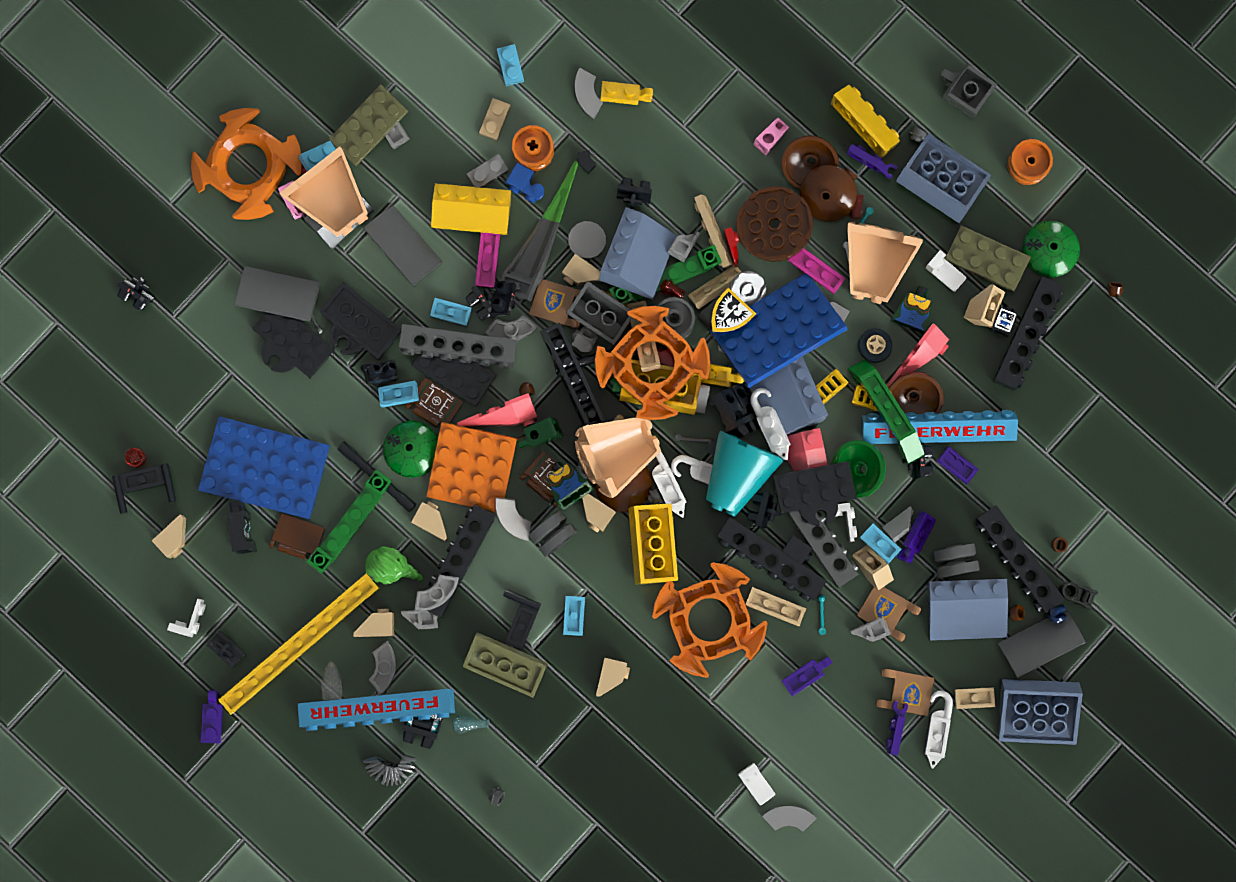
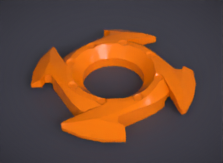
(238, 133)
(652, 394)
(695, 649)

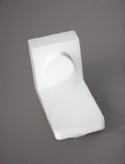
(945, 271)
(849, 513)
(180, 627)
(756, 784)

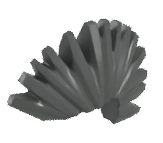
(390, 771)

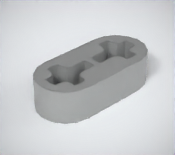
(702, 399)

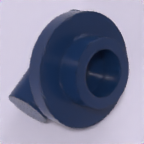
(1057, 614)

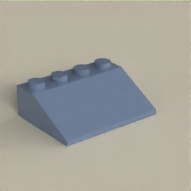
(943, 178)
(637, 254)
(792, 397)
(967, 609)
(1039, 711)

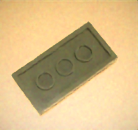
(368, 124)
(987, 258)
(505, 664)

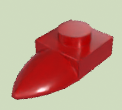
(732, 240)

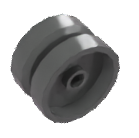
(682, 312)
(553, 533)
(956, 560)

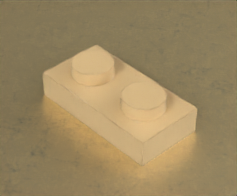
(494, 119)
(974, 698)

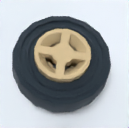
(876, 338)

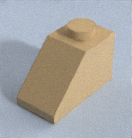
(580, 271)
(985, 306)
(597, 513)
(430, 520)
(172, 538)
(873, 567)
(377, 625)
(612, 674)

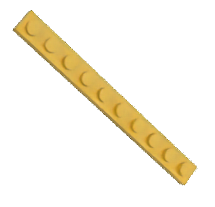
(298, 644)

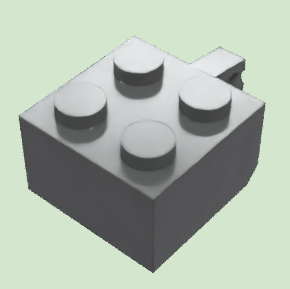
(967, 89)

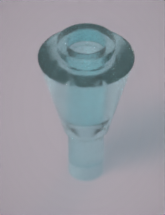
(465, 724)

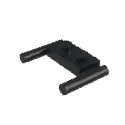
(142, 480)
(523, 620)

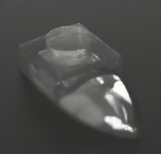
(331, 682)

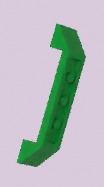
(678, 273)
(891, 412)
(350, 522)

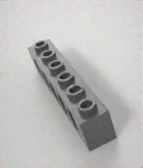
(449, 338)
(838, 577)

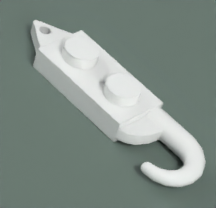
(770, 425)
(699, 469)
(668, 485)
(938, 729)

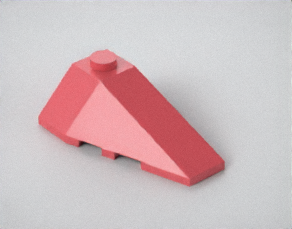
(927, 348)
(514, 413)
(806, 450)

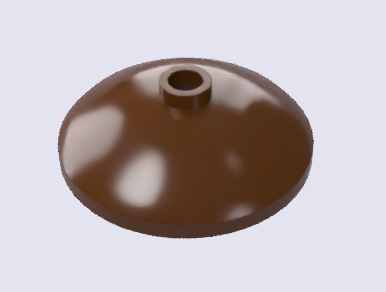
(796, 155)
(837, 184)
(928, 393)
(631, 495)

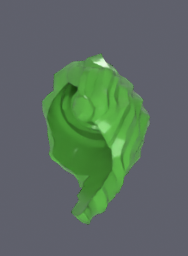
(389, 565)

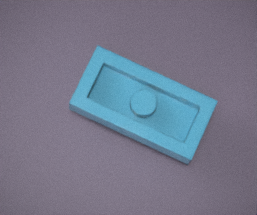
(510, 65)
(315, 155)
(450, 312)
(398, 394)
(880, 543)
(574, 615)

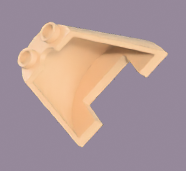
(329, 194)
(878, 260)
(615, 452)

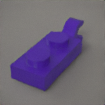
(872, 161)
(917, 536)
(805, 676)
(212, 719)
(896, 726)

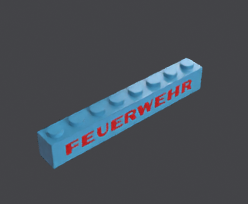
(946, 427)
(376, 708)

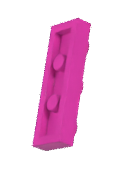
(487, 260)
(817, 270)

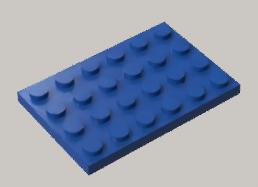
(783, 330)
(264, 468)

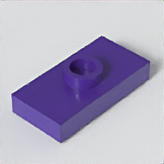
(957, 465)

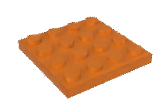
(471, 466)

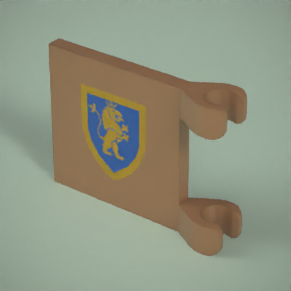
(553, 302)
(890, 606)
(909, 689)

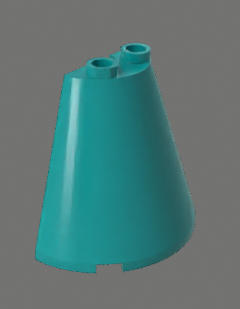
(738, 473)

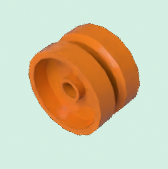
(533, 137)
(1029, 151)

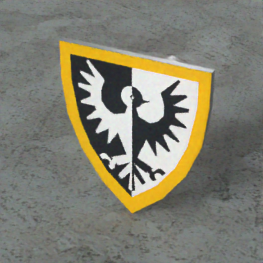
(730, 313)

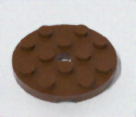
(769, 205)

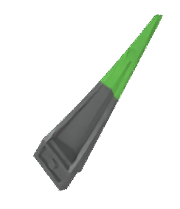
(530, 262)

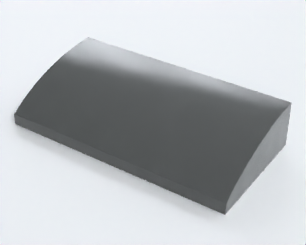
(403, 245)
(277, 293)
(1040, 644)

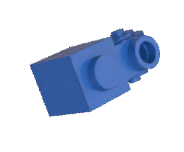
(520, 181)

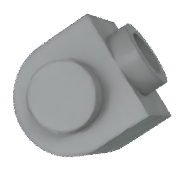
(584, 339)

